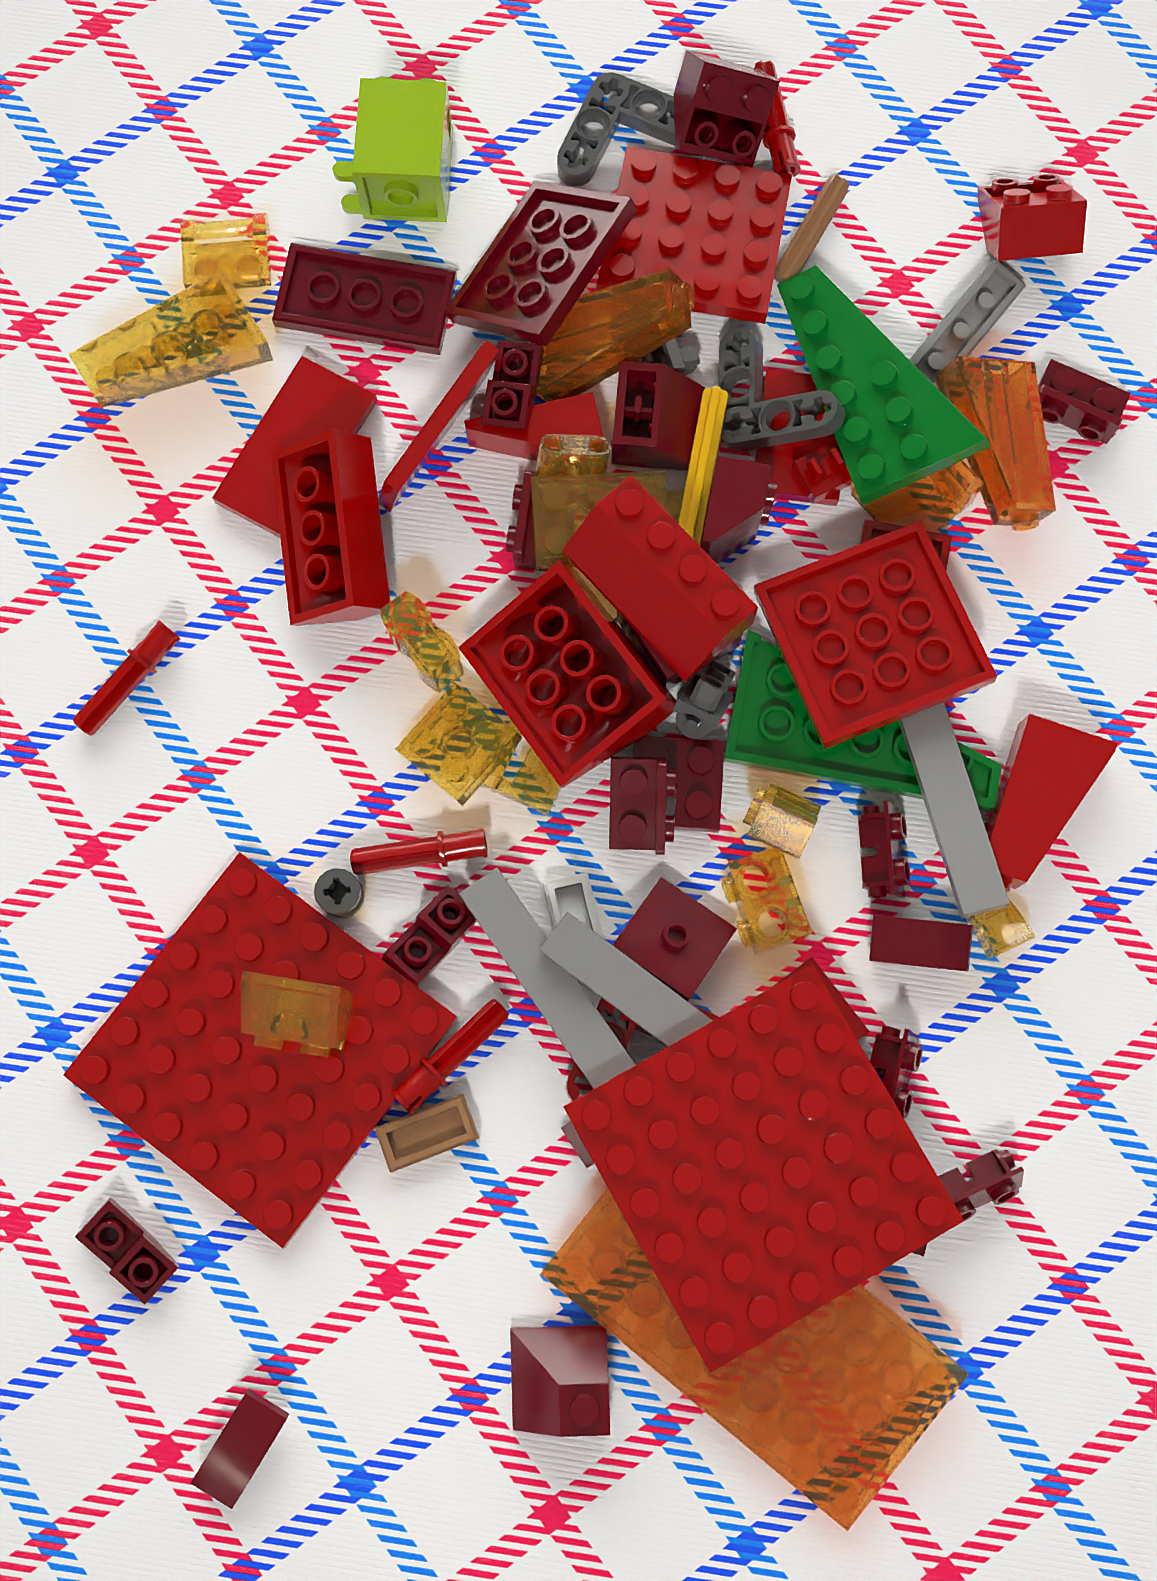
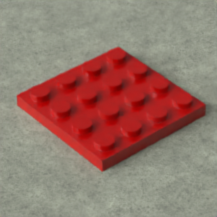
(707, 224)
(874, 634)

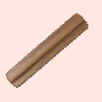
(812, 228)

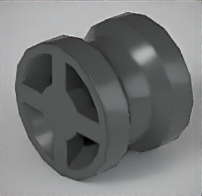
(341, 902)

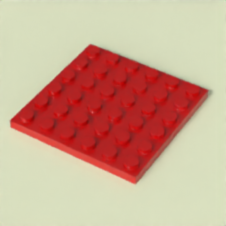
(246, 1118)
(762, 1167)

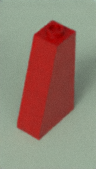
(1039, 792)

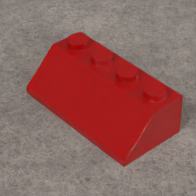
(330, 529)
(659, 579)

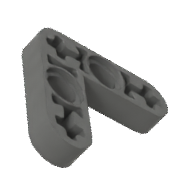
(620, 110)
(760, 413)

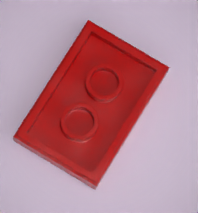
(781, 457)

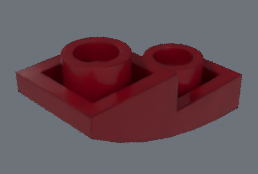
(513, 385)
(430, 937)
(921, 943)
(128, 1250)
(240, 1448)

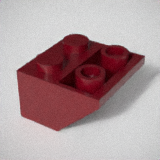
(721, 108)
(654, 416)

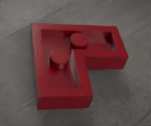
(698, 778)

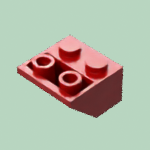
(1032, 218)

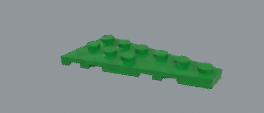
(894, 416)
(776, 734)

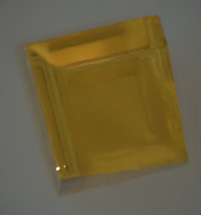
(1001, 930)

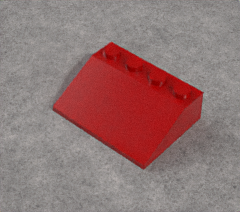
(567, 675)

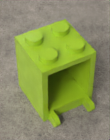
(400, 151)

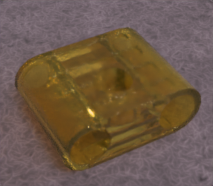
(572, 455)

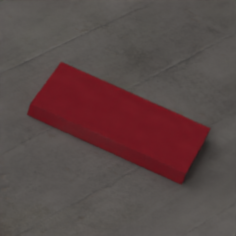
(364, 298)

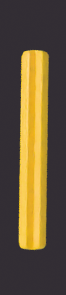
(703, 462)

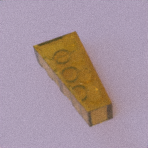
(174, 344)

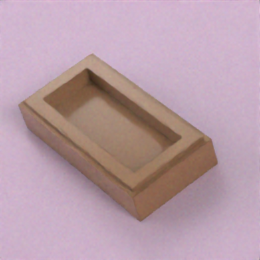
(426, 1133)

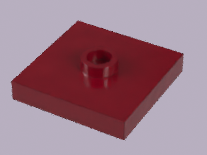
(674, 938)

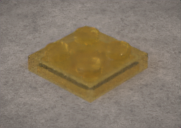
(458, 743)

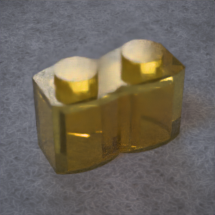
(428, 646)
(781, 819)

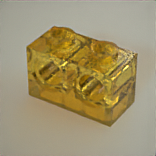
(778, 898)

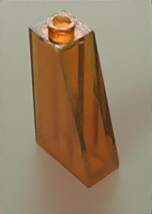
(611, 328)
(1006, 408)

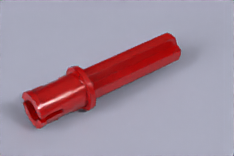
(778, 133)
(126, 678)
(419, 852)
(450, 1056)

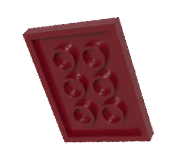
(541, 262)

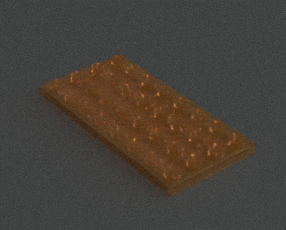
(819, 1402)

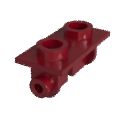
(885, 833)
(899, 1059)
(990, 1182)

